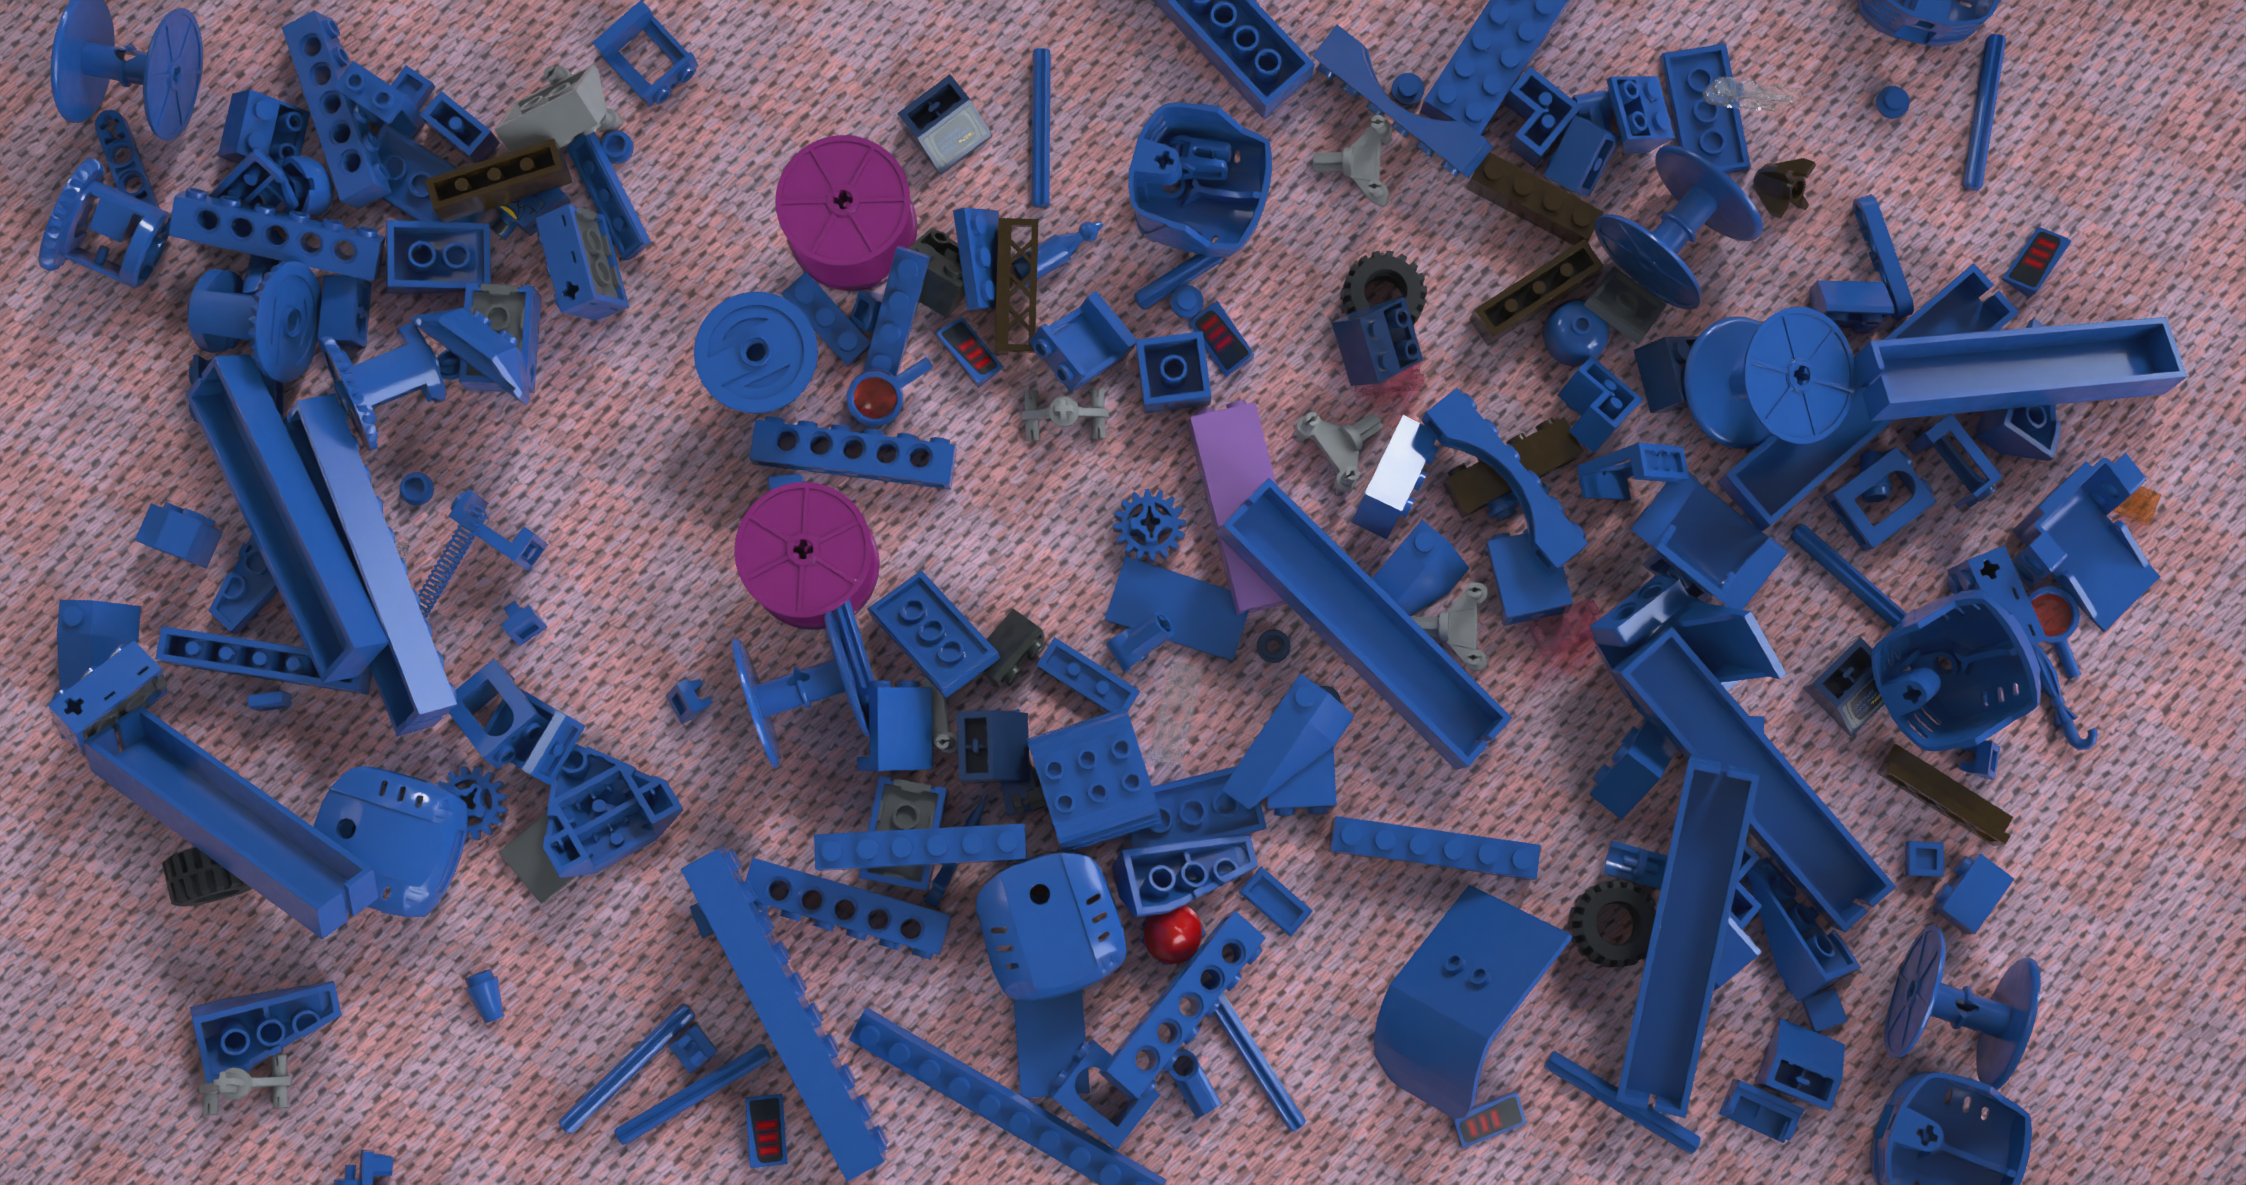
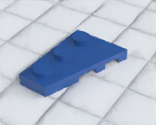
(978, 255)
(244, 590)

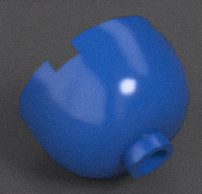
(309, 183)
(1574, 333)

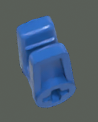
(1202, 157)

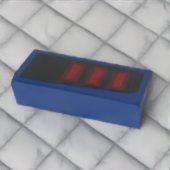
(2036, 261)
(1222, 339)
(969, 351)
(1490, 1119)
(766, 1130)

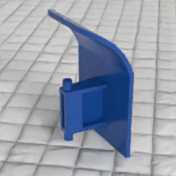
(1460, 996)

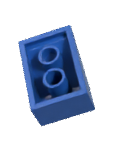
(436, 256)

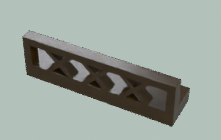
(1003, 285)
(1946, 795)

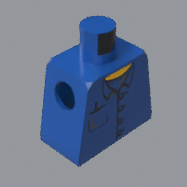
(525, 210)

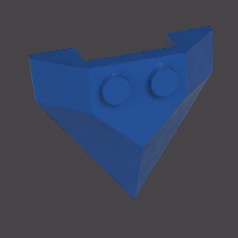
(603, 812)

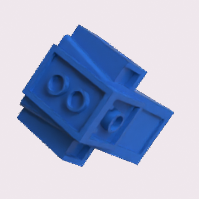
(1706, 544)
(2082, 546)
(1721, 636)

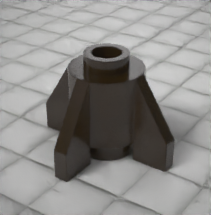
(1782, 184)

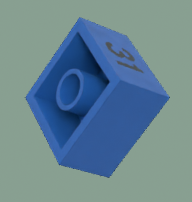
(1173, 372)

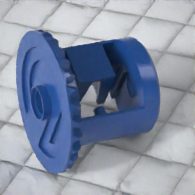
(114, 218)
(277, 319)
(755, 352)
(383, 378)

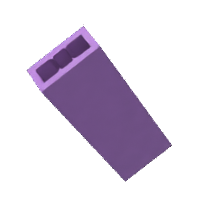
(1231, 466)

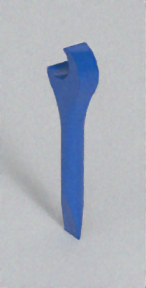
(947, 871)

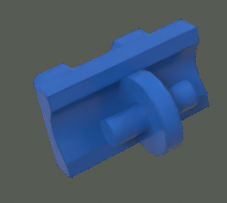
(1635, 865)
(370, 1166)

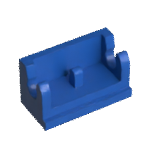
(345, 310)
(1761, 1111)

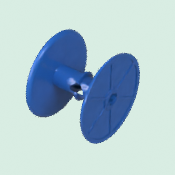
(87, 59)
(1703, 197)
(1770, 378)
(797, 689)
(2002, 1021)

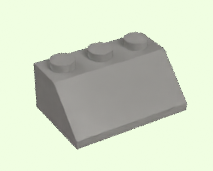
(555, 112)

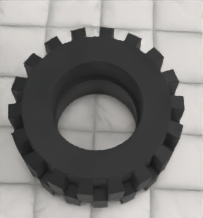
(1388, 269)
(198, 879)
(1585, 927)

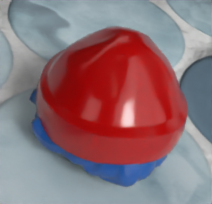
(1173, 935)

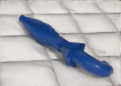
(2062, 714)

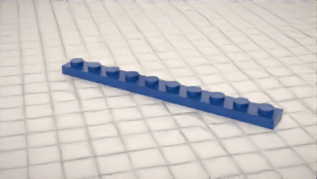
(998, 1103)

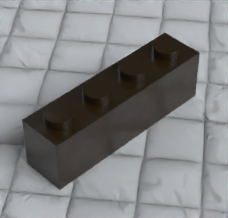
(498, 181)
(1534, 199)
(1536, 292)
(1539, 452)

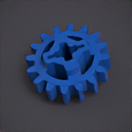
(1136, 527)
(479, 793)

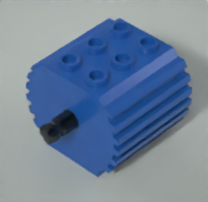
(1091, 781)

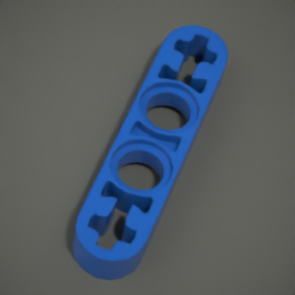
(134, 166)
(1883, 254)

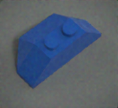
(255, 181)
(480, 347)

